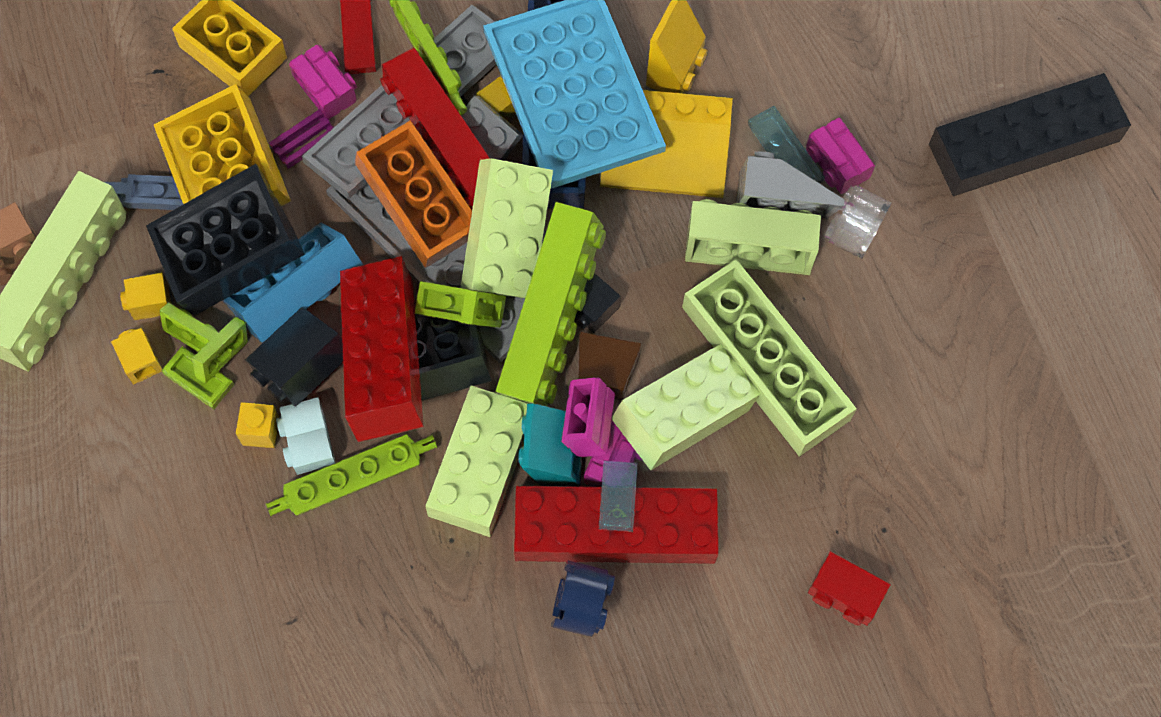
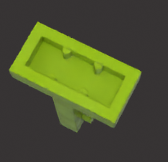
(460, 304)
(213, 347)

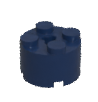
(582, 598)

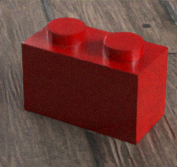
(848, 590)

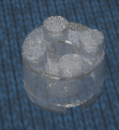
(859, 221)

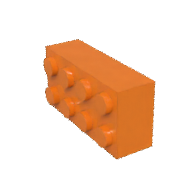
(416, 193)

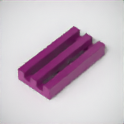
(298, 136)

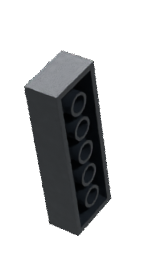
(1029, 134)

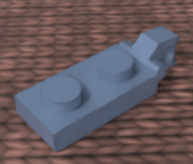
(148, 192)

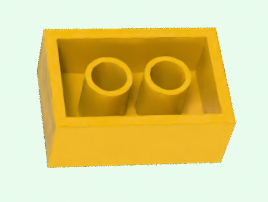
(230, 43)

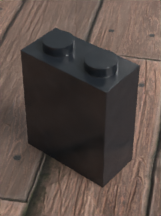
(296, 357)

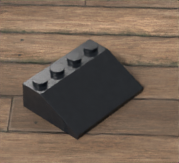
(224, 240)
(449, 356)

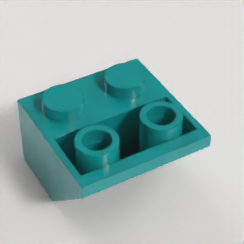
(543, 452)

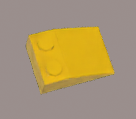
(675, 50)

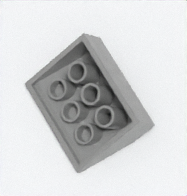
(778, 184)

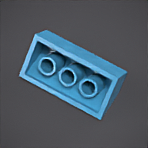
(296, 285)

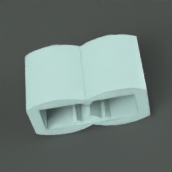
(306, 436)

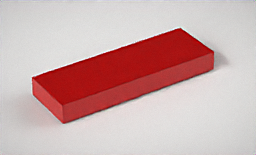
(358, 36)

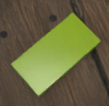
(181, 371)

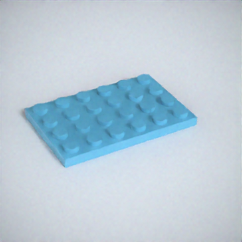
(574, 89)

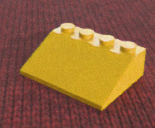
(216, 143)
(696, 148)

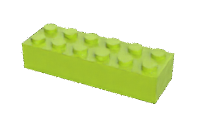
(552, 305)

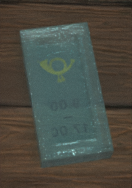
(618, 496)

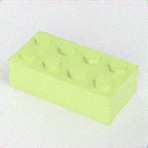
(506, 227)
(753, 236)
(685, 406)
(478, 462)

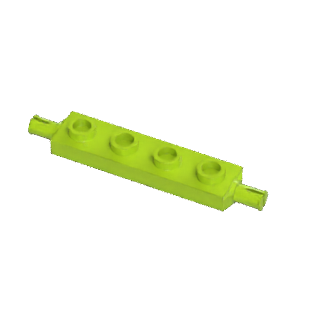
(433, 56)
(351, 475)

